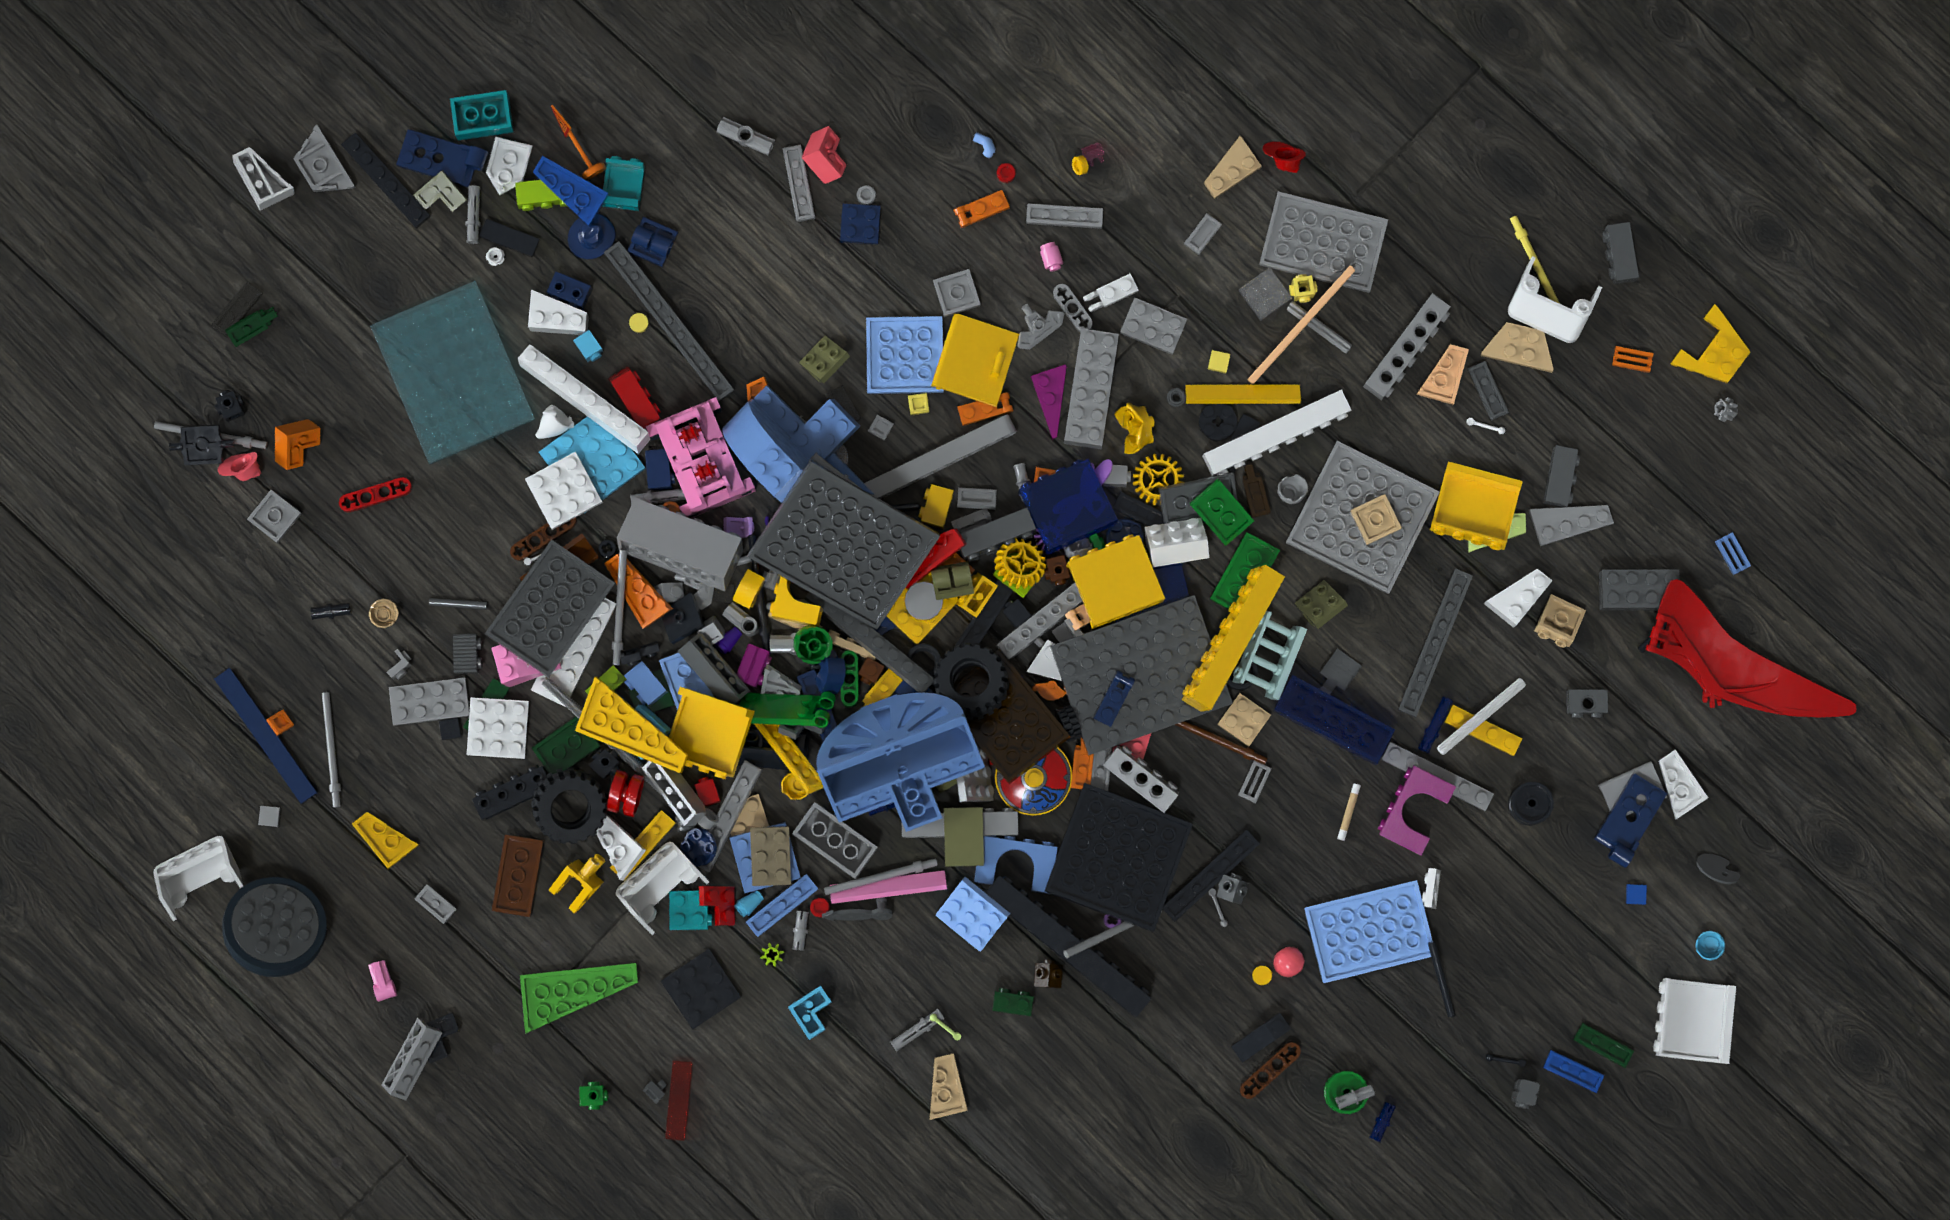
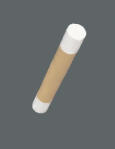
(1348, 812)

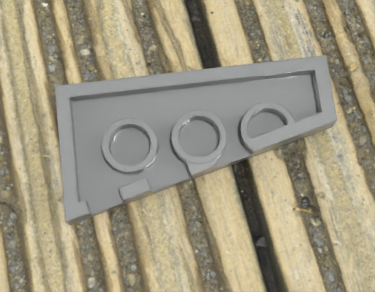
(1565, 522)

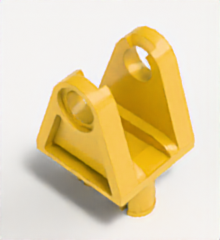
(584, 874)

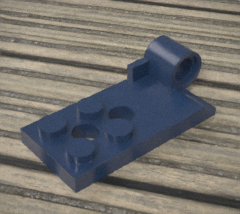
(458, 160)
(1621, 834)

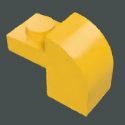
(748, 589)

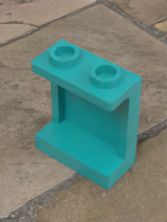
(623, 183)

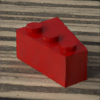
(635, 397)

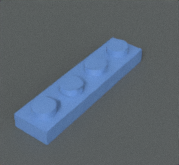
(782, 905)

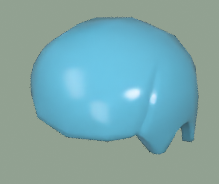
(1710, 945)

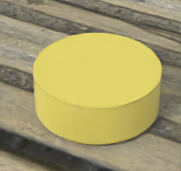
(638, 323)

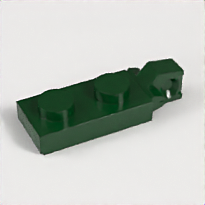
(250, 326)

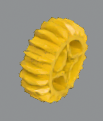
(1152, 473)
(1033, 562)

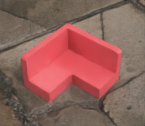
(821, 155)

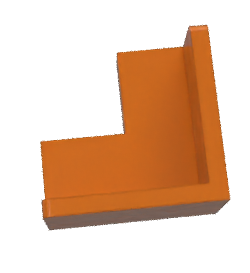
(292, 440)

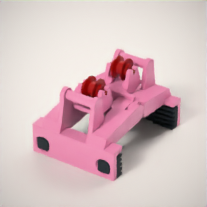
(704, 470)

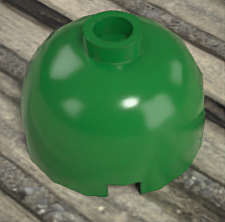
(812, 644)

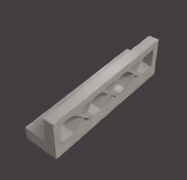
(412, 1060)

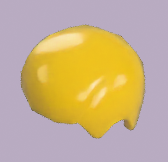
(792, 787)

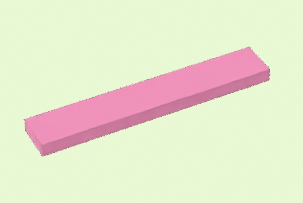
(894, 886)

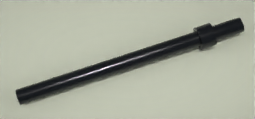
(764, 630)

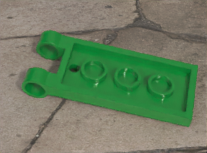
(789, 709)

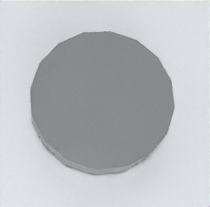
(921, 601)

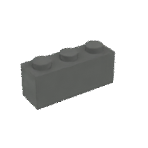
(1620, 253)
(1561, 476)

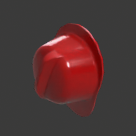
(1285, 156)

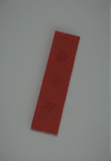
(678, 1100)

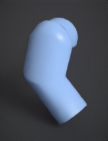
(987, 143)

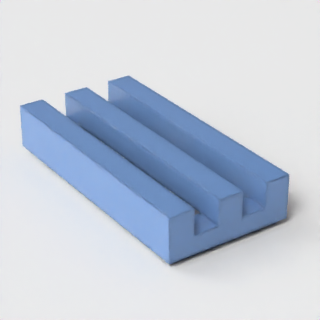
(1739, 550)

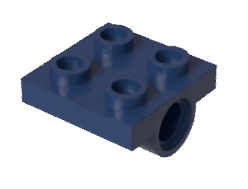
(652, 242)

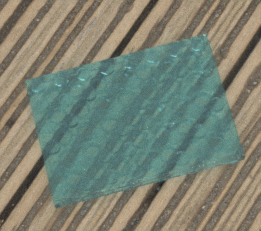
(452, 372)

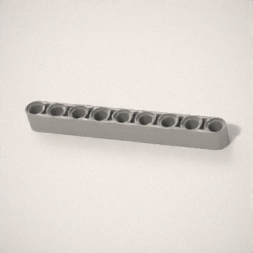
(942, 457)

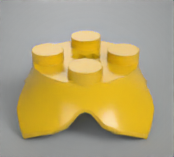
(1138, 424)

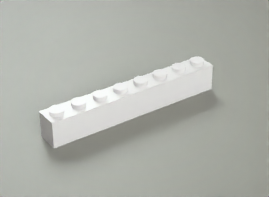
(584, 399)
(1276, 433)

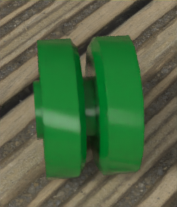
(1335, 1086)

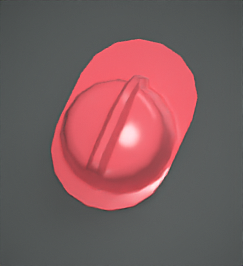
(241, 466)

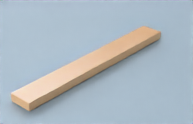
(1300, 326)

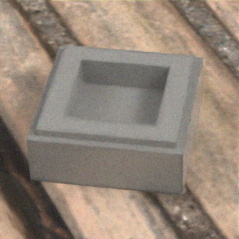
(881, 427)
(269, 816)

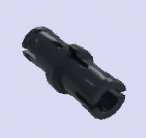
(330, 611)

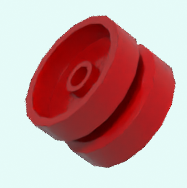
(623, 792)

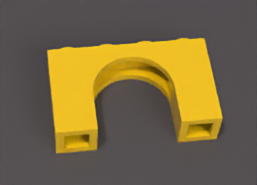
(791, 610)

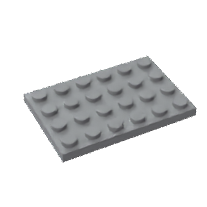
(1323, 241)

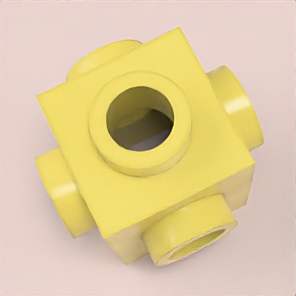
(1305, 282)

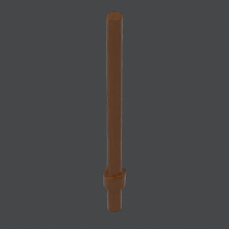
(1247, 753)

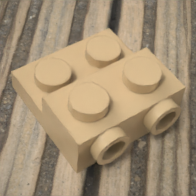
(1559, 621)

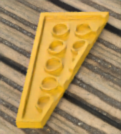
(617, 723)

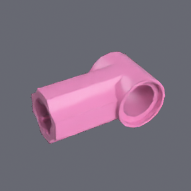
(383, 984)

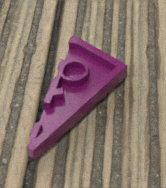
(1049, 390)

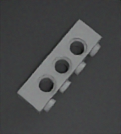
(1160, 800)

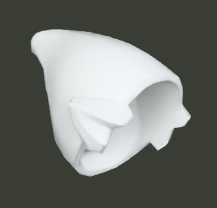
(553, 423)

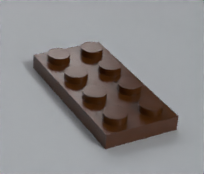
(517, 875)

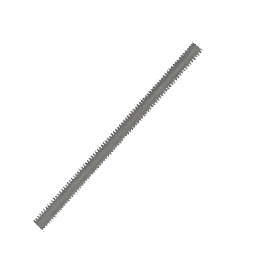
(572, 706)

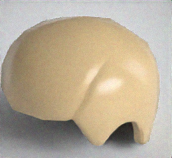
(383, 613)

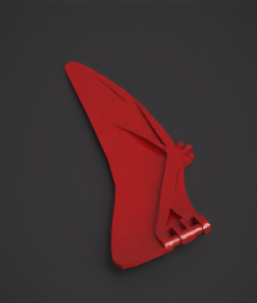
(1729, 668)

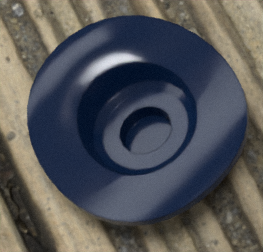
(591, 241)

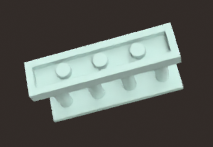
(1282, 669)

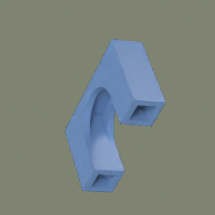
(1041, 855)

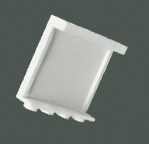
(1695, 1021)

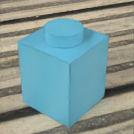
(588, 346)

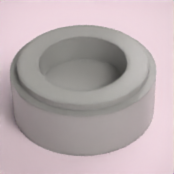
(866, 195)

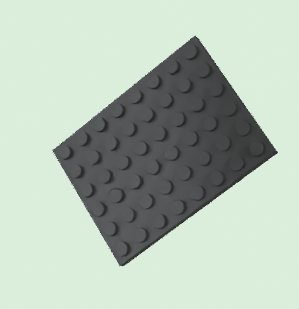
(843, 544)
(1155, 650)

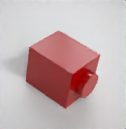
(707, 791)

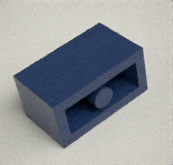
(659, 470)

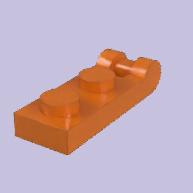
(982, 208)
(980, 411)

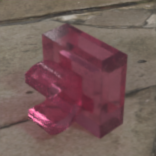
(1093, 151)

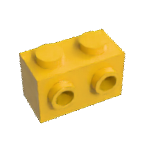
(983, 591)

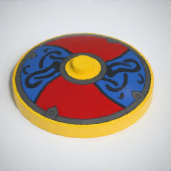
(1040, 787)

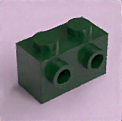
(1013, 1003)

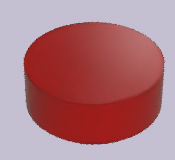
(1006, 173)
(819, 906)

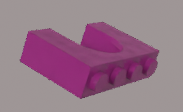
(1416, 782)

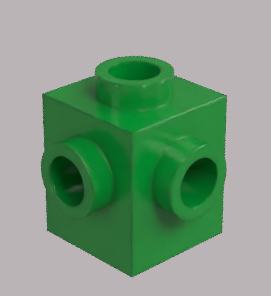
(585, 1095)

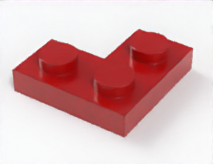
(723, 900)

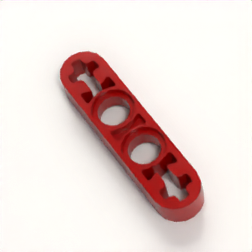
(375, 496)

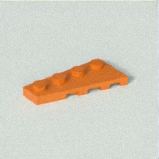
(639, 593)

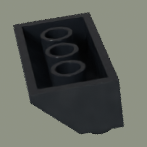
(761, 754)

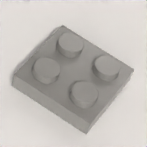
(956, 293)
(274, 516)

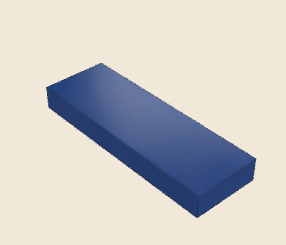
(1573, 1071)

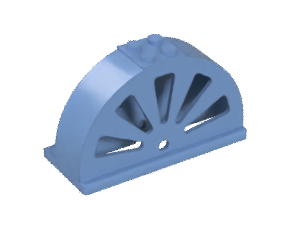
(779, 443)
(897, 755)

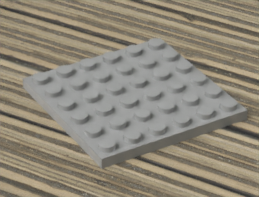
(1330, 533)

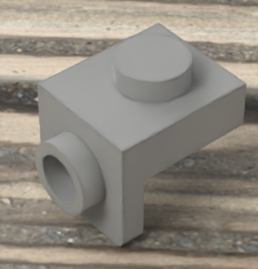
(670, 591)
(400, 668)

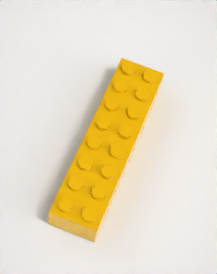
(1233, 638)

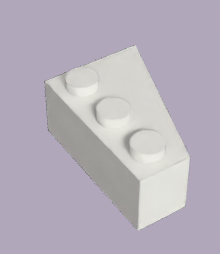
(261, 180)
(555, 316)
(1519, 597)

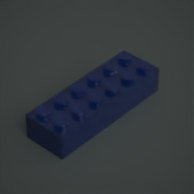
(1334, 720)

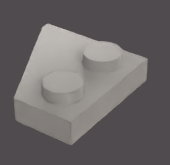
(777, 683)

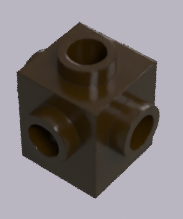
(1048, 974)

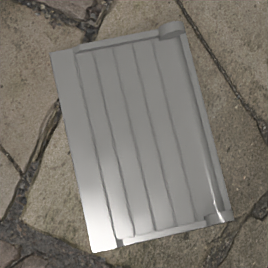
(1613, 788)

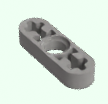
(1068, 294)

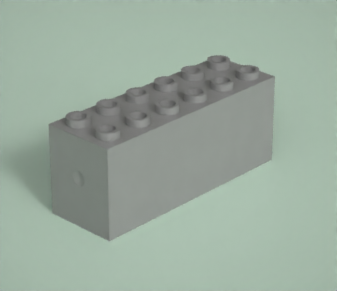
(680, 543)

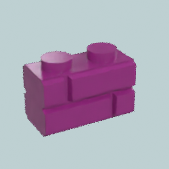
(753, 666)

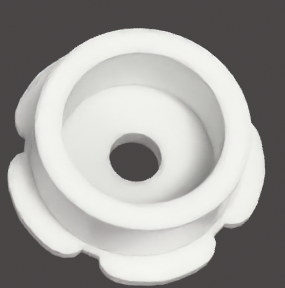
(490, 256)

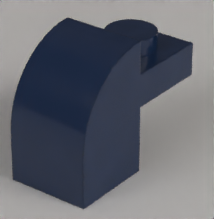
(831, 674)

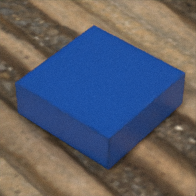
(1636, 894)

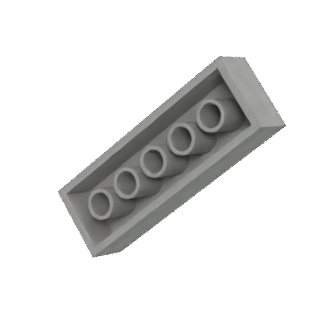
(1091, 388)

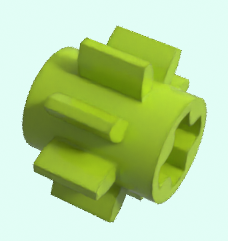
(777, 957)

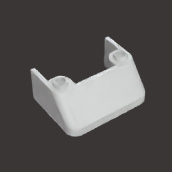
(1547, 314)
(192, 870)
(655, 880)

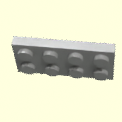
(429, 701)

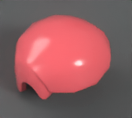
(1288, 961)

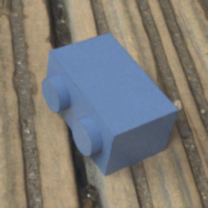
(645, 684)

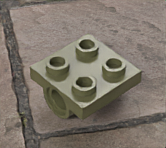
(824, 359)
(952, 580)
(1320, 604)

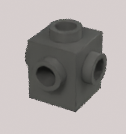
(1232, 888)

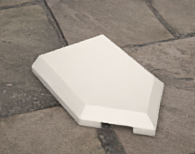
(507, 164)

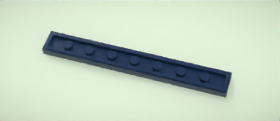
(265, 735)

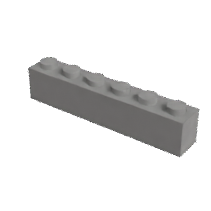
(994, 823)

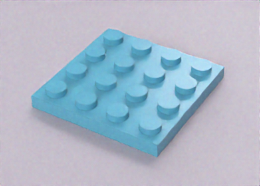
(602, 455)

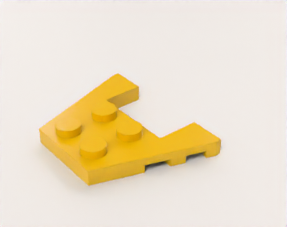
(1721, 356)

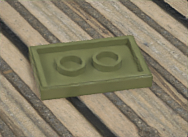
(963, 837)

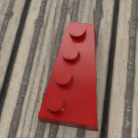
(944, 548)

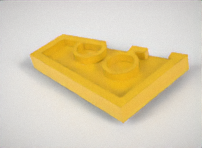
(383, 840)

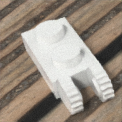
(1112, 292)

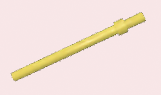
(1521, 235)

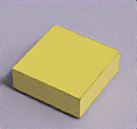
(1219, 361)
(918, 404)

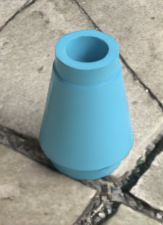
(747, 904)

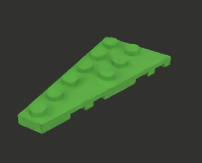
(563, 992)

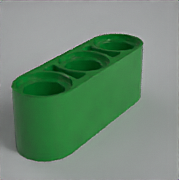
(854, 687)

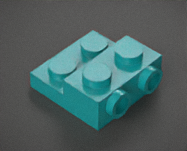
(686, 912)

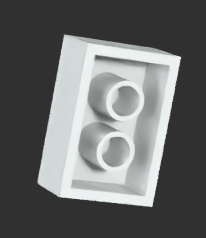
(1176, 542)

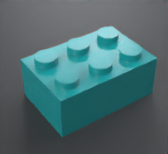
(481, 115)

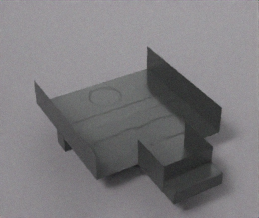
(1339, 671)

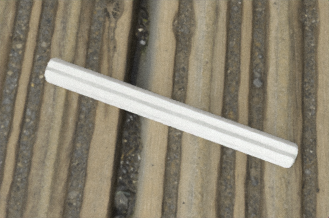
(1481, 716)

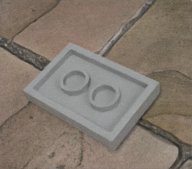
(1153, 326)

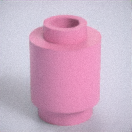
(1051, 256)

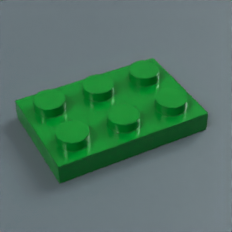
(1221, 512)

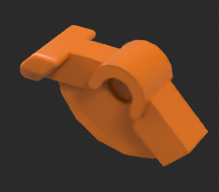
(1049, 690)

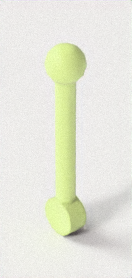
(956, 1035)

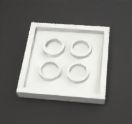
(563, 490)
(497, 728)

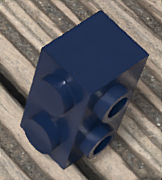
(569, 290)

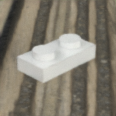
(1432, 880)

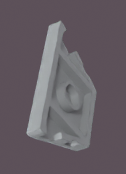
(321, 164)

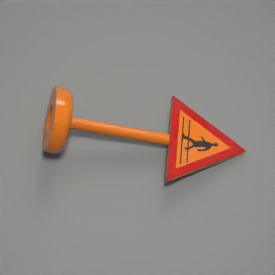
(593, 170)

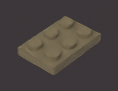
(770, 856)

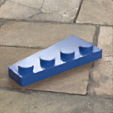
(573, 190)

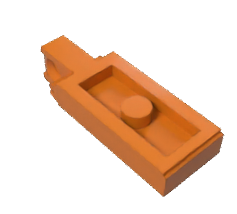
(1081, 767)

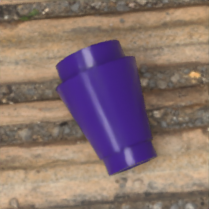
(728, 642)

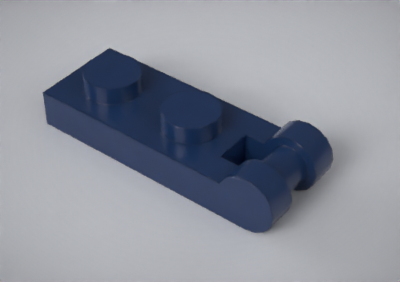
(1113, 699)

